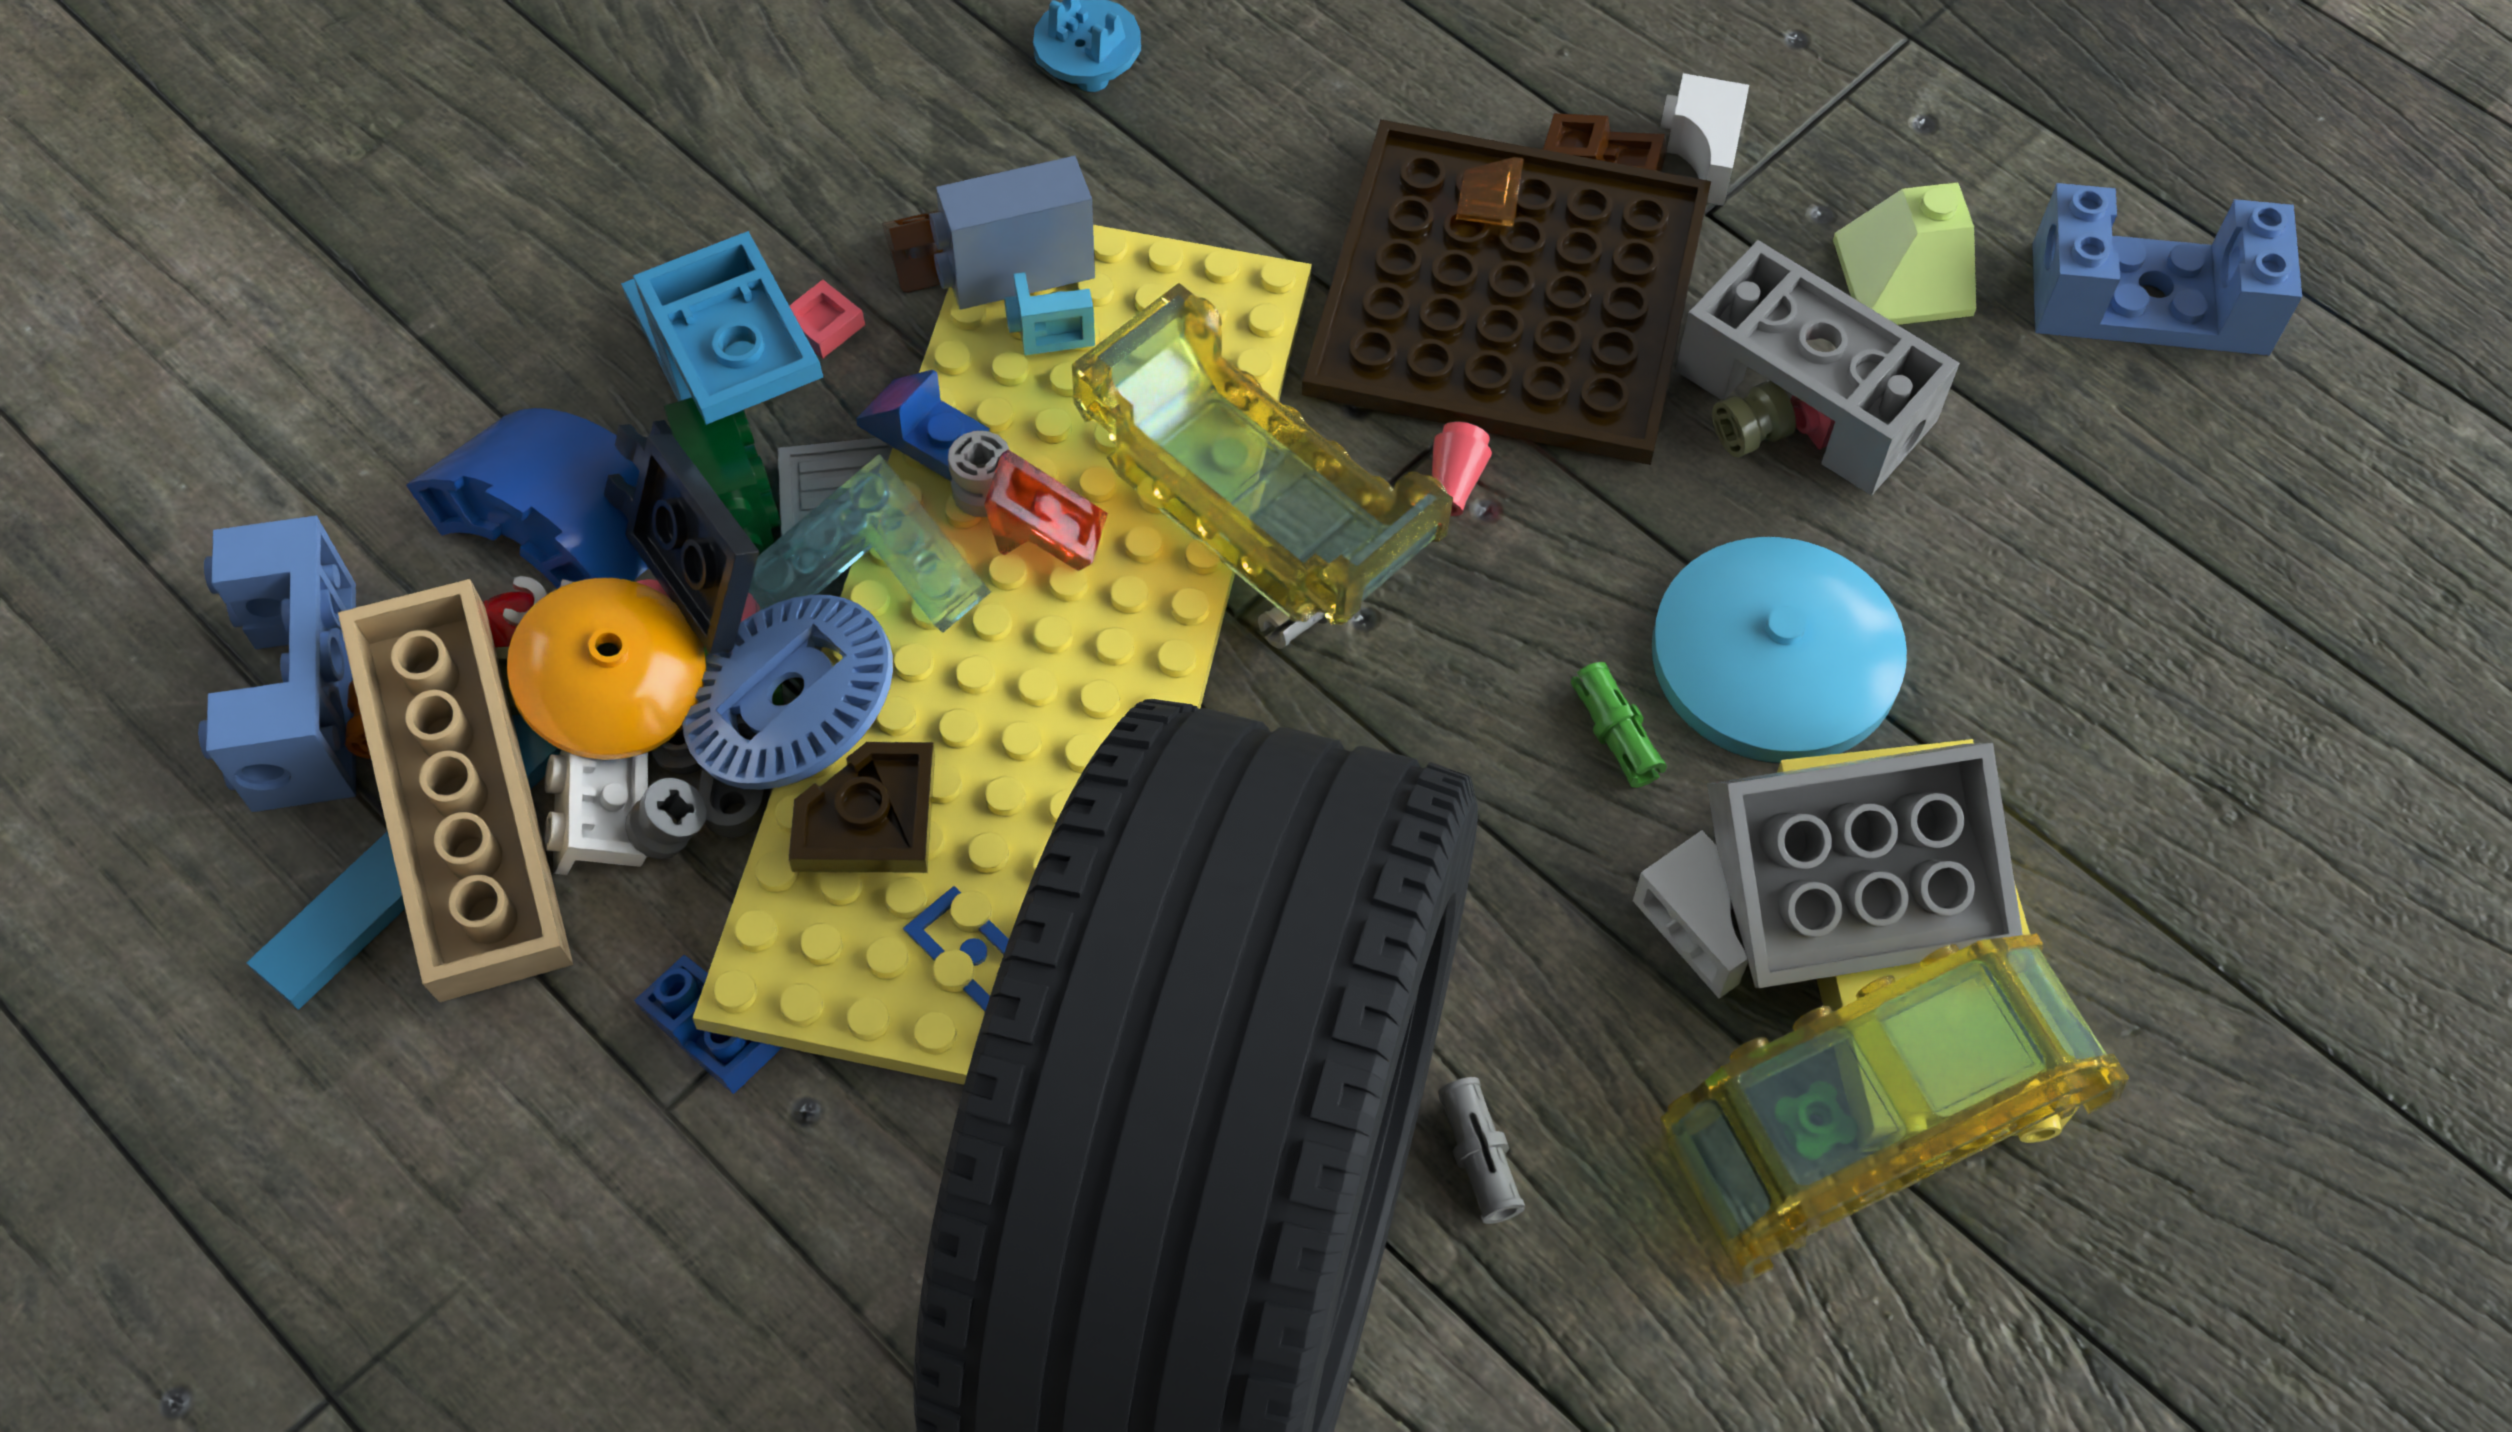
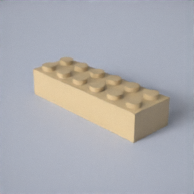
(454, 791)

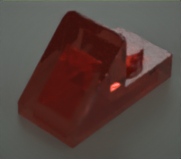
(1038, 508)

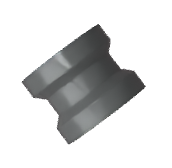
(652, 829)

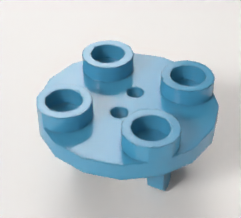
(1086, 42)

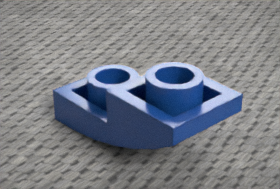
(671, 1006)

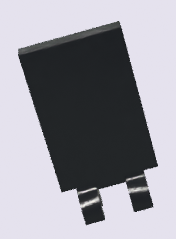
(684, 534)

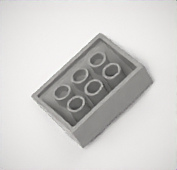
(1866, 861)

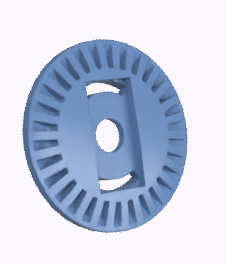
(814, 728)

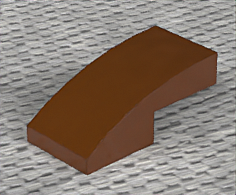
(1592, 138)

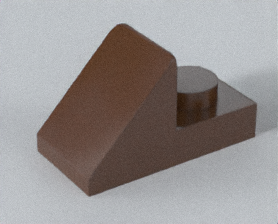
(913, 251)

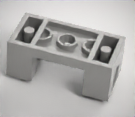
(1875, 385)

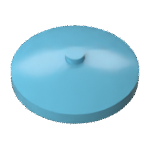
(1778, 649)

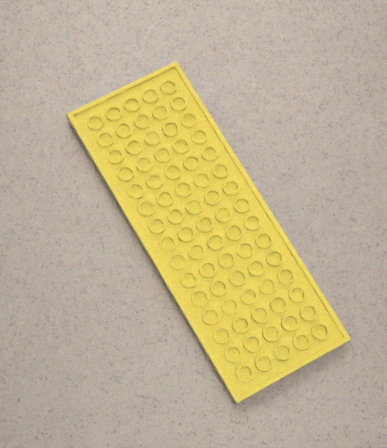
(1005, 693)

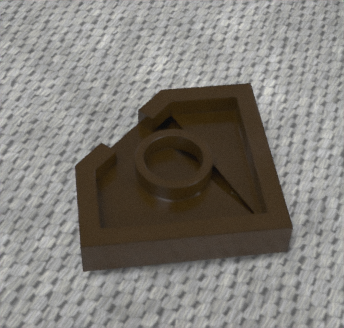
(868, 813)

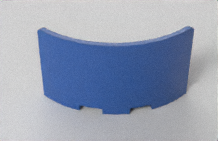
(542, 485)

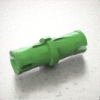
(1618, 724)

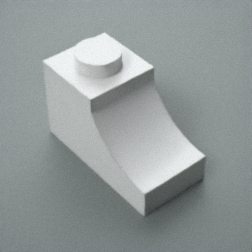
(1706, 128)
(1691, 908)

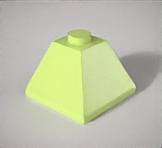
(1912, 256)

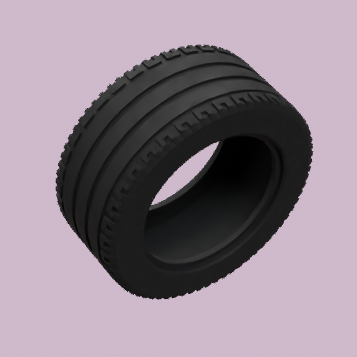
(1195, 1086)

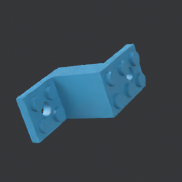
(722, 328)

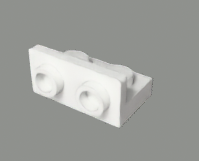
(592, 809)

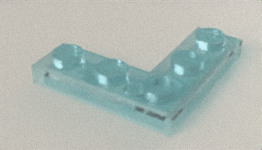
(862, 514)

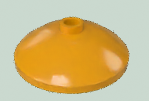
(597, 701)

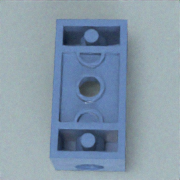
(2216, 294)
(285, 738)

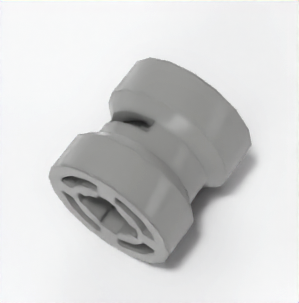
(972, 468)

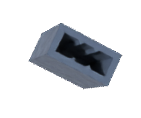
(1012, 224)

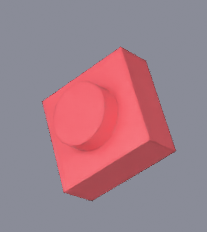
(826, 317)

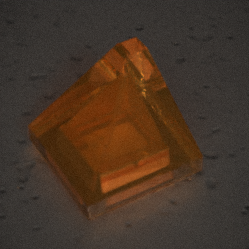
(1491, 192)

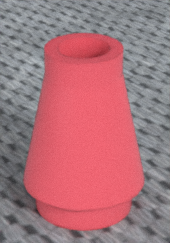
(1459, 460)

